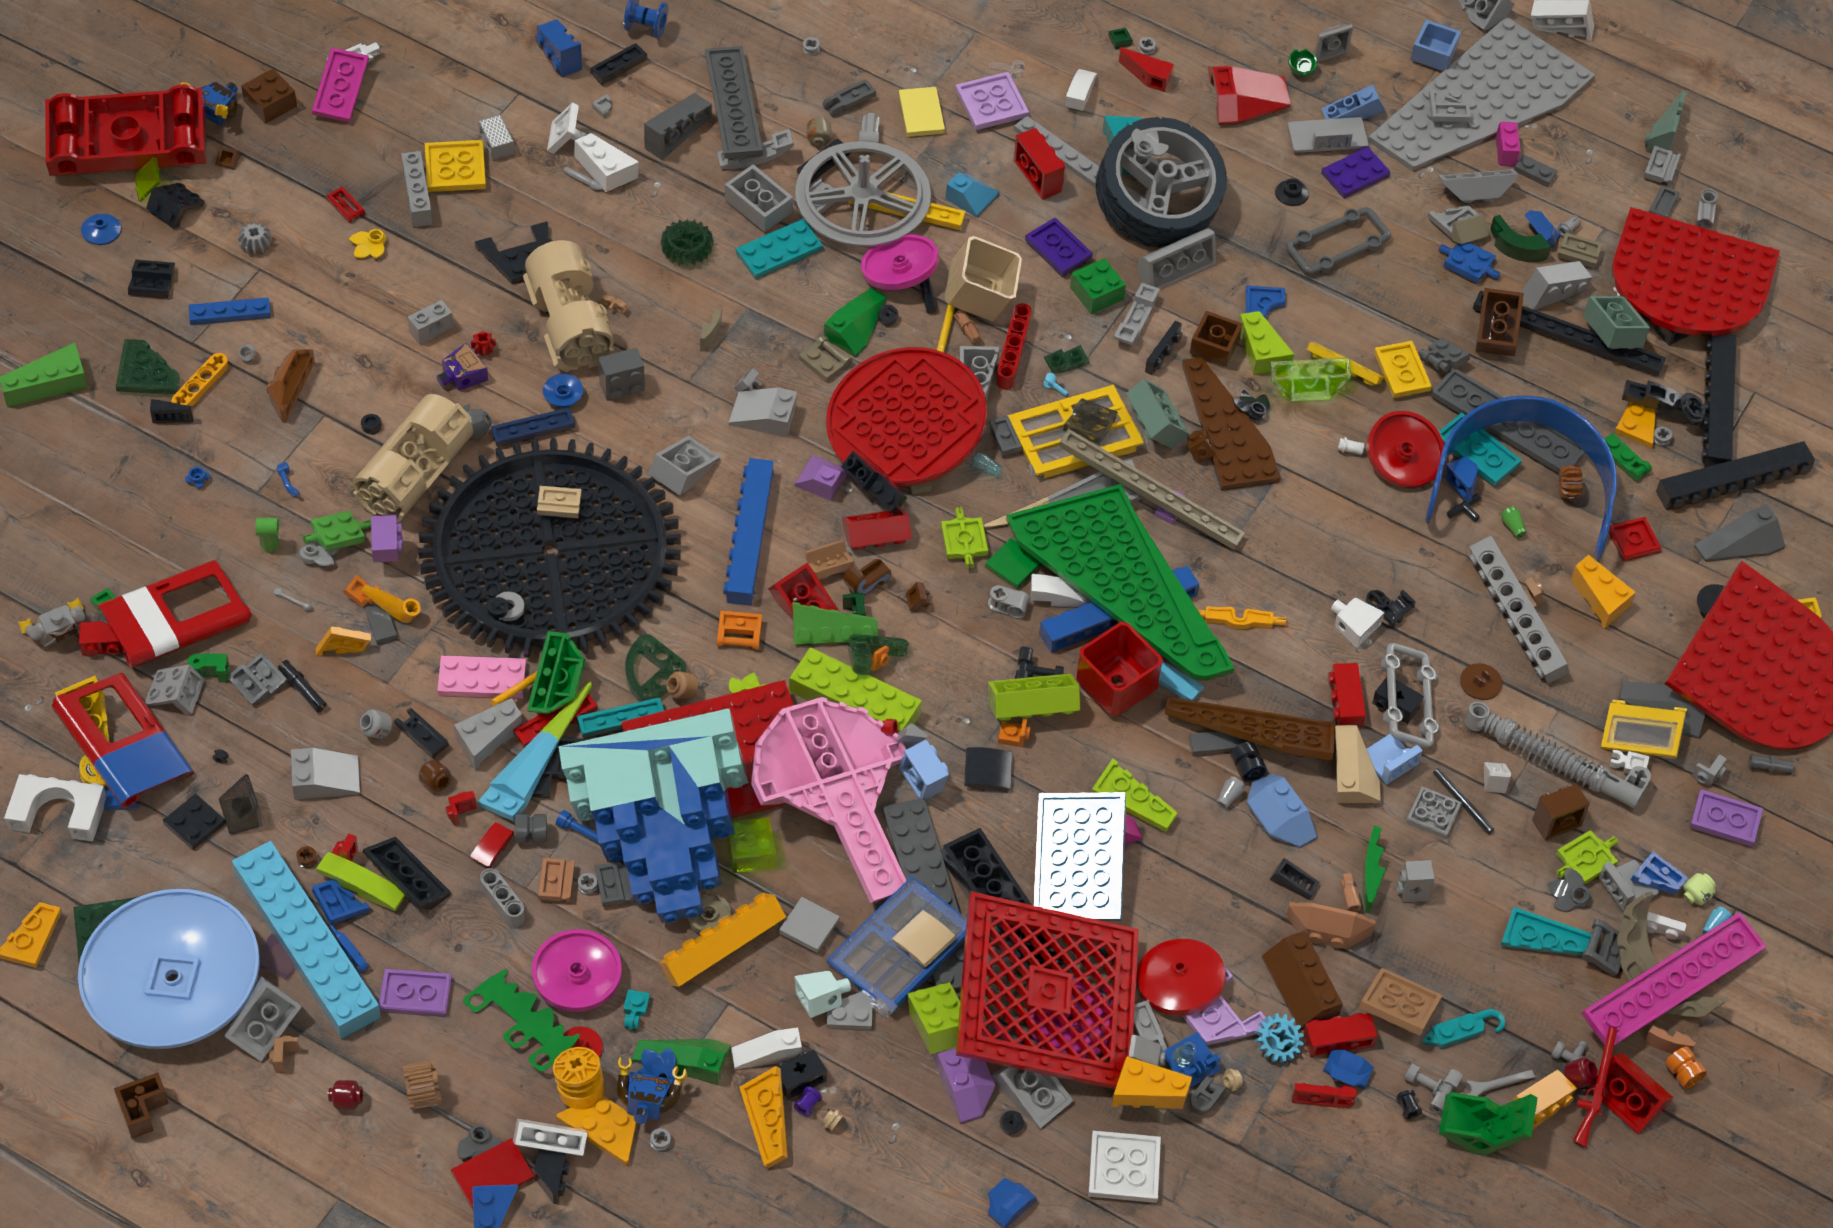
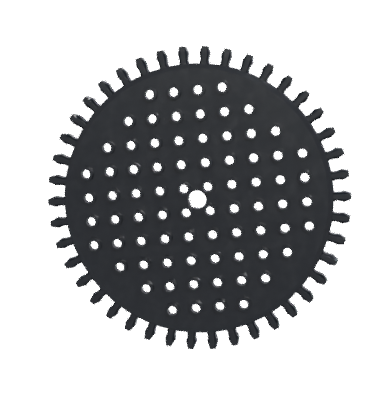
(587, 471)

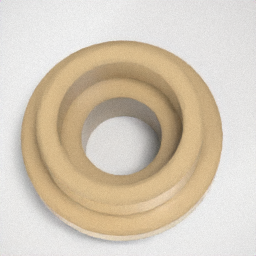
(1232, 1079)
(832, 1119)

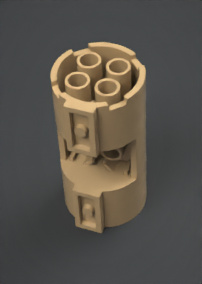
(560, 283)
(413, 457)

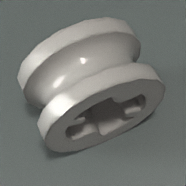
(1146, 41)
(813, 42)
(1666, 432)
(591, 878)
(656, 1134)

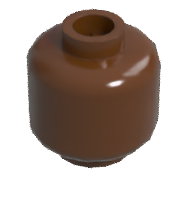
(434, 776)

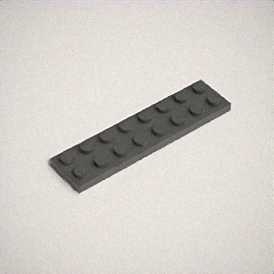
(733, 102)
(1536, 440)

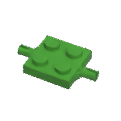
(337, 531)

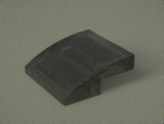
(1090, 420)

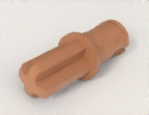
(967, 326)

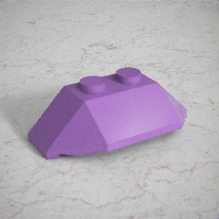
(966, 1083)

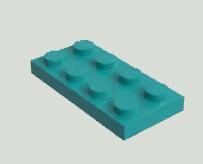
(779, 249)
(1491, 457)

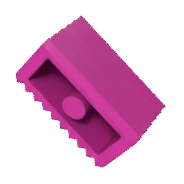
(1508, 143)

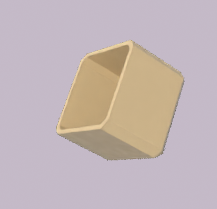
(983, 278)

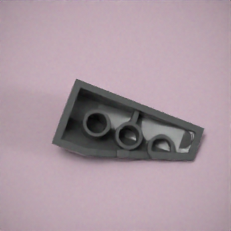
(1748, 535)
(1663, 697)

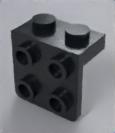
(170, 202)

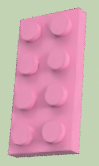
(479, 676)

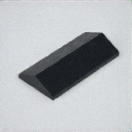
(407, 873)

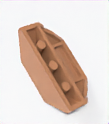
(1329, 924)

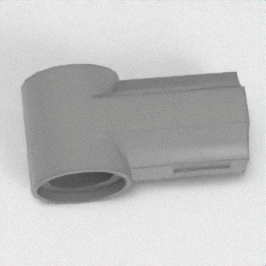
(869, 128)
(1706, 208)

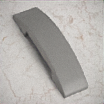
(772, 149)
(1138, 314)

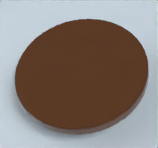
(1481, 681)

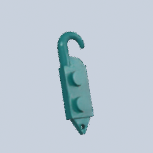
(1461, 1028)

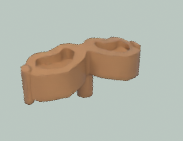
(610, 302)

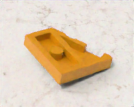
(343, 641)

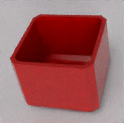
(1123, 657)

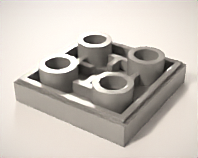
(1433, 812)
(809, 924)

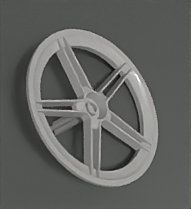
(863, 191)

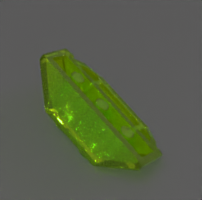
(1310, 378)

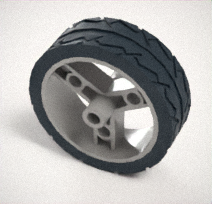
(1151, 223)

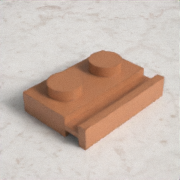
(556, 879)

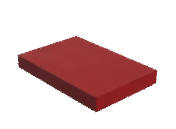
(493, 1167)

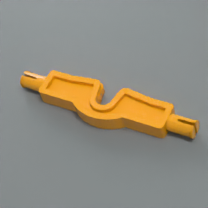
(1250, 618)

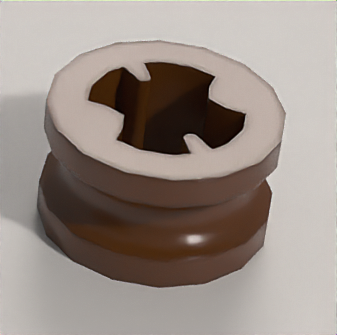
(306, 851)

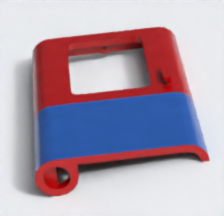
(133, 762)

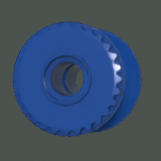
(646, 16)

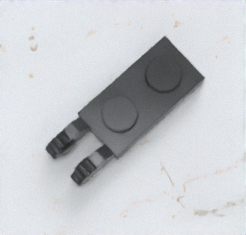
(849, 97)

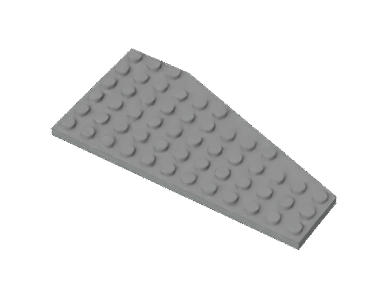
(1503, 79)

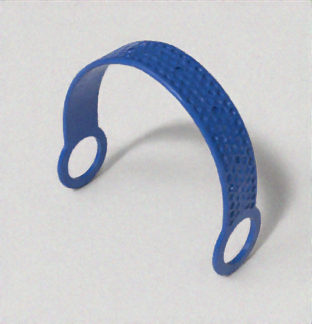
(1548, 413)

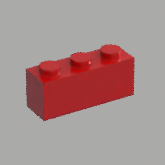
(1347, 694)
(1340, 1034)

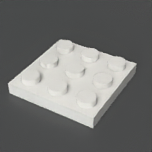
(1124, 1166)

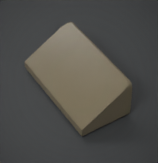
(1469, 229)

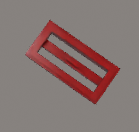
(334, 196)

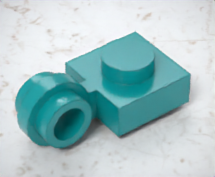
(635, 1004)

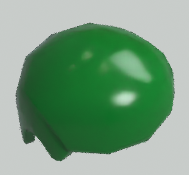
(1302, 62)

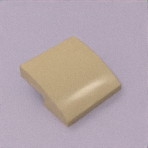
(924, 938)

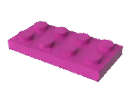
(340, 85)

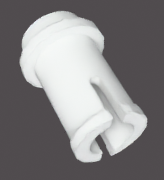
(1350, 446)

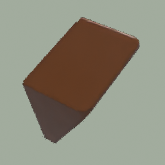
(228, 157)

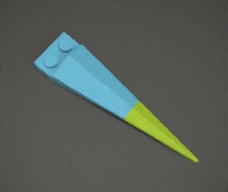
(517, 781)

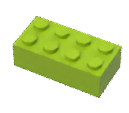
(1034, 696)

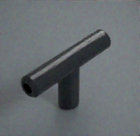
(1466, 507)

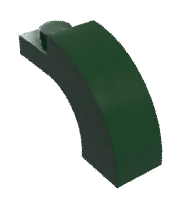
(1517, 246)

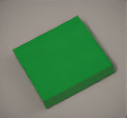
(1012, 564)

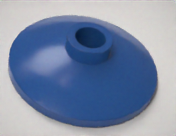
(101, 229)
(562, 390)

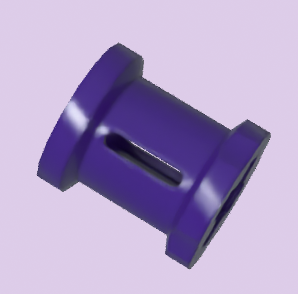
(807, 1101)

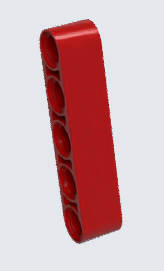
(1014, 346)

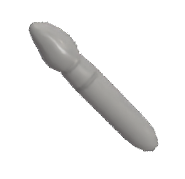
(582, 178)

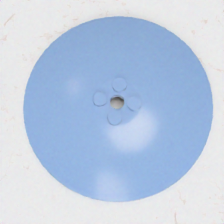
(163, 935)

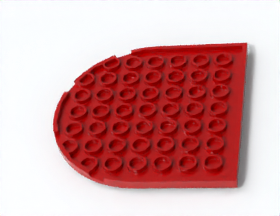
(1691, 275)
(1760, 665)

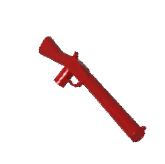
(1594, 1107)

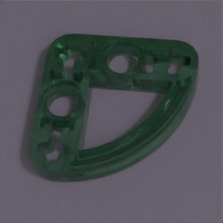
(665, 667)

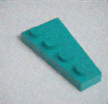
(1542, 934)

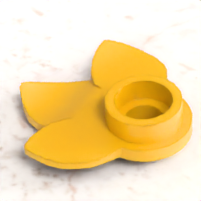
(368, 243)

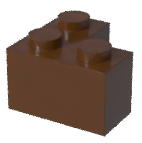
(137, 1099)

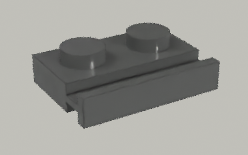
(613, 883)

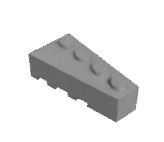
(982, 362)

